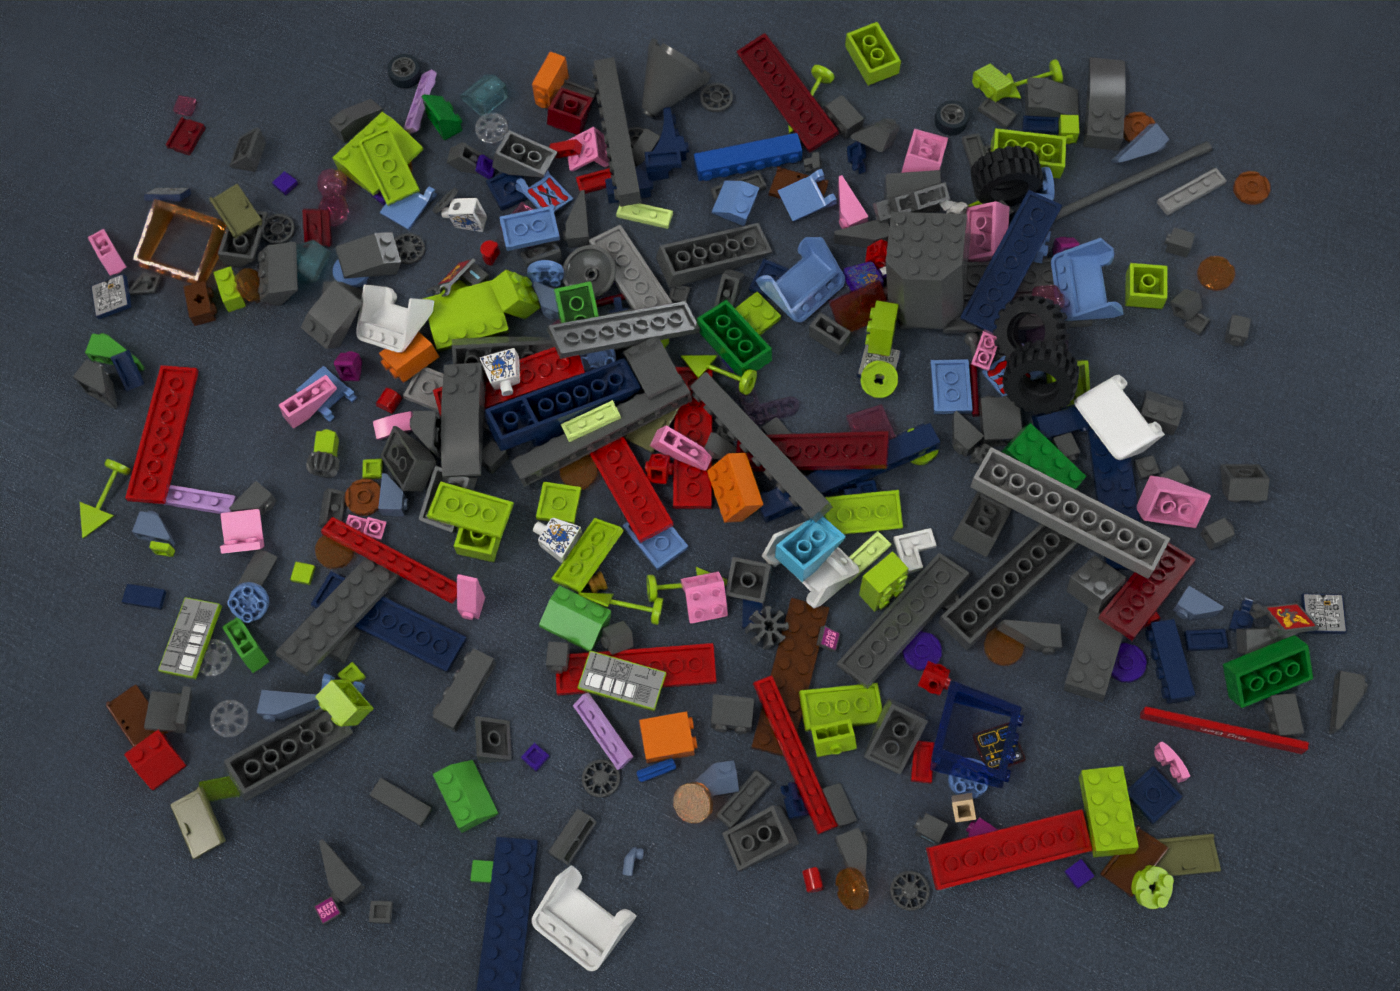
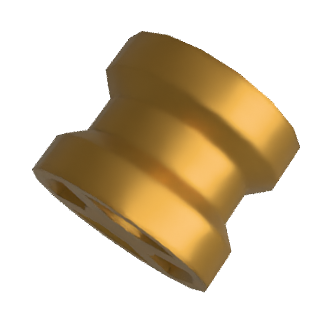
(597, 582)

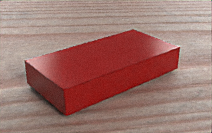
(593, 181)
(921, 762)

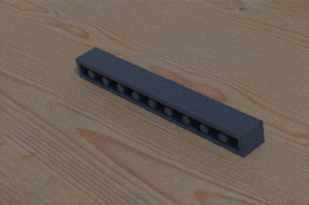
(901, 450)

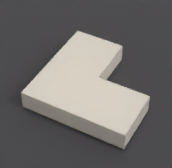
(911, 544)

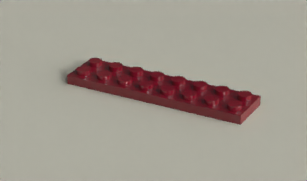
(787, 92)
(831, 450)

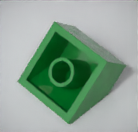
(442, 116)

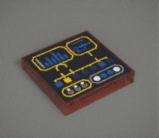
(991, 745)

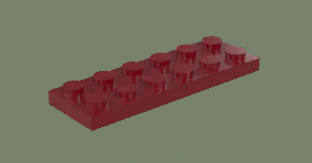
(1142, 596)

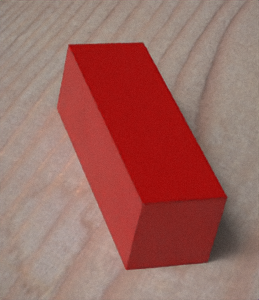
(566, 148)

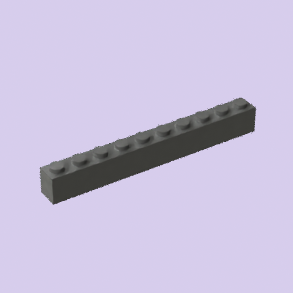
(617, 132)
(634, 414)
(761, 447)

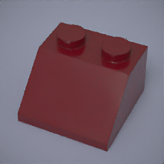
(569, 111)

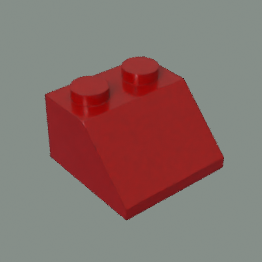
(155, 759)

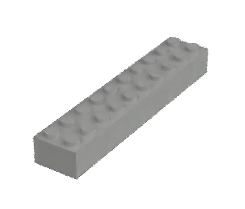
(1070, 512)

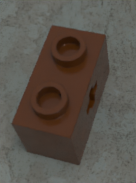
(200, 303)

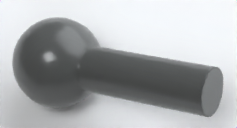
(972, 339)

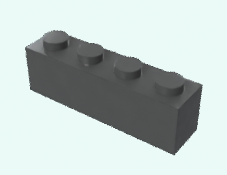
(464, 690)

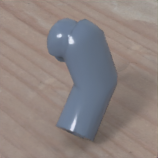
(634, 853)

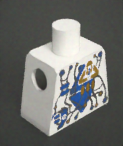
(466, 214)
(502, 370)
(557, 537)

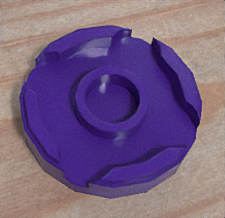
(922, 649)
(1125, 669)

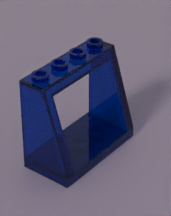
(961, 767)

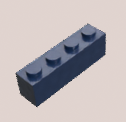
(1060, 422)
(1170, 661)

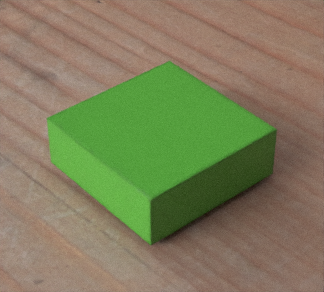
(481, 871)

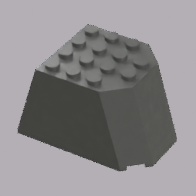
(927, 267)

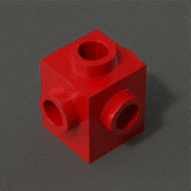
(877, 253)
(659, 468)
(935, 678)

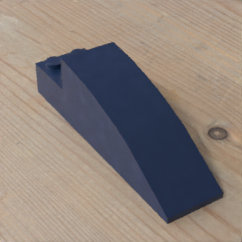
(541, 412)

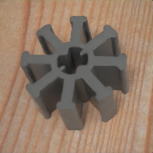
(760, 624)

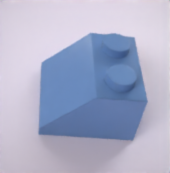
(736, 201)

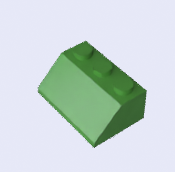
(575, 618)
(465, 794)

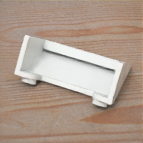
(389, 324)
(1117, 419)
(828, 578)
(578, 922)

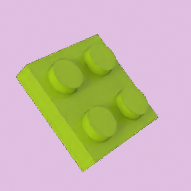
(758, 313)
(558, 502)

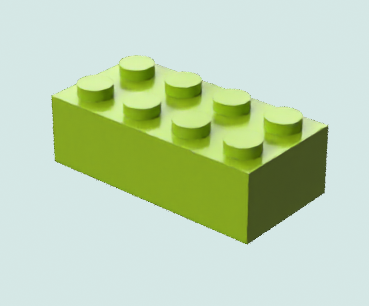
(1049, 148)
(1108, 811)

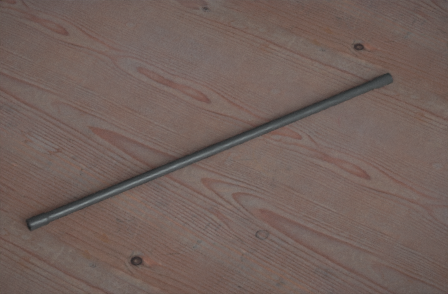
(1075, 206)

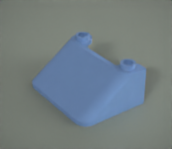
(1081, 281)
(807, 283)

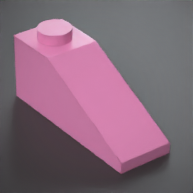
(850, 209)
(107, 252)
(307, 401)
(680, 448)
(469, 597)

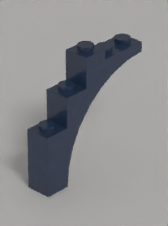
(668, 141)

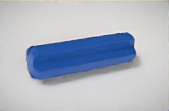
(656, 770)

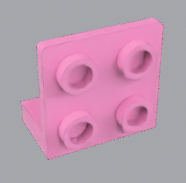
(592, 150)
(242, 531)
(705, 597)

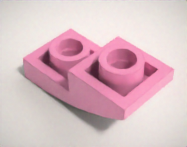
(985, 351)
(384, 425)
(369, 526)
(1167, 756)

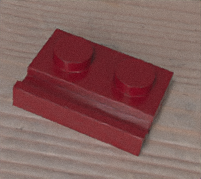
(185, 136)
(317, 226)

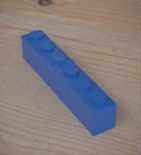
(748, 157)

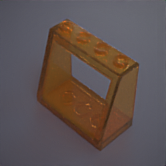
(154, 229)

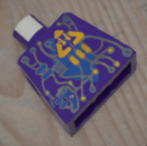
(863, 274)

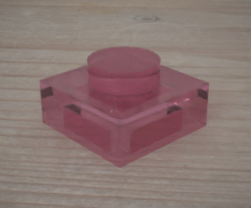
(185, 105)

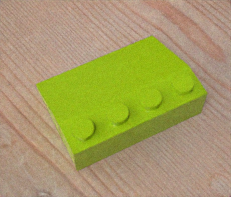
(353, 163)
(466, 314)

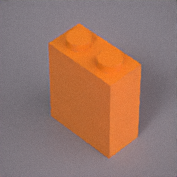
(549, 79)
(412, 360)
(668, 737)

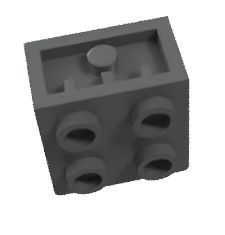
(168, 711)

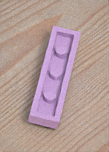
(417, 107)
(199, 499)
(603, 731)

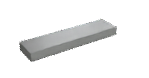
(1191, 191)

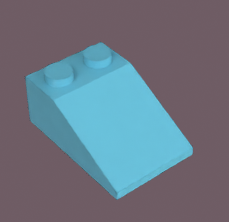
(808, 547)

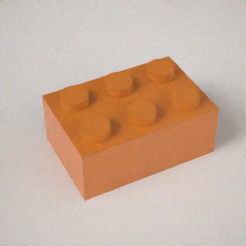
(735, 487)

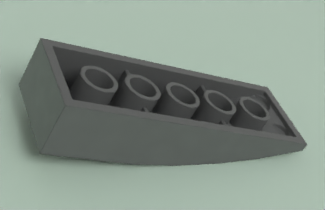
(1105, 104)
(711, 254)
(471, 349)
(462, 419)
(1093, 658)
(284, 753)

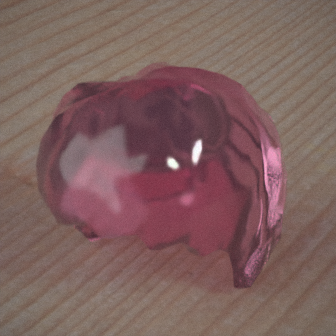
(332, 181)
(338, 207)
(1051, 292)

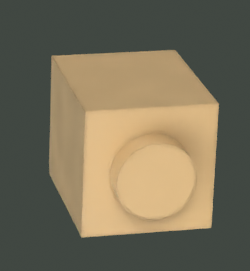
(963, 807)

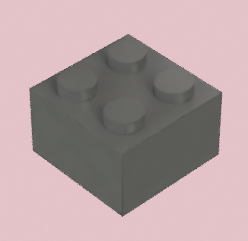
(1095, 584)

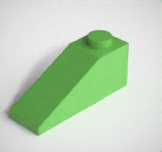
(103, 347)
(245, 644)

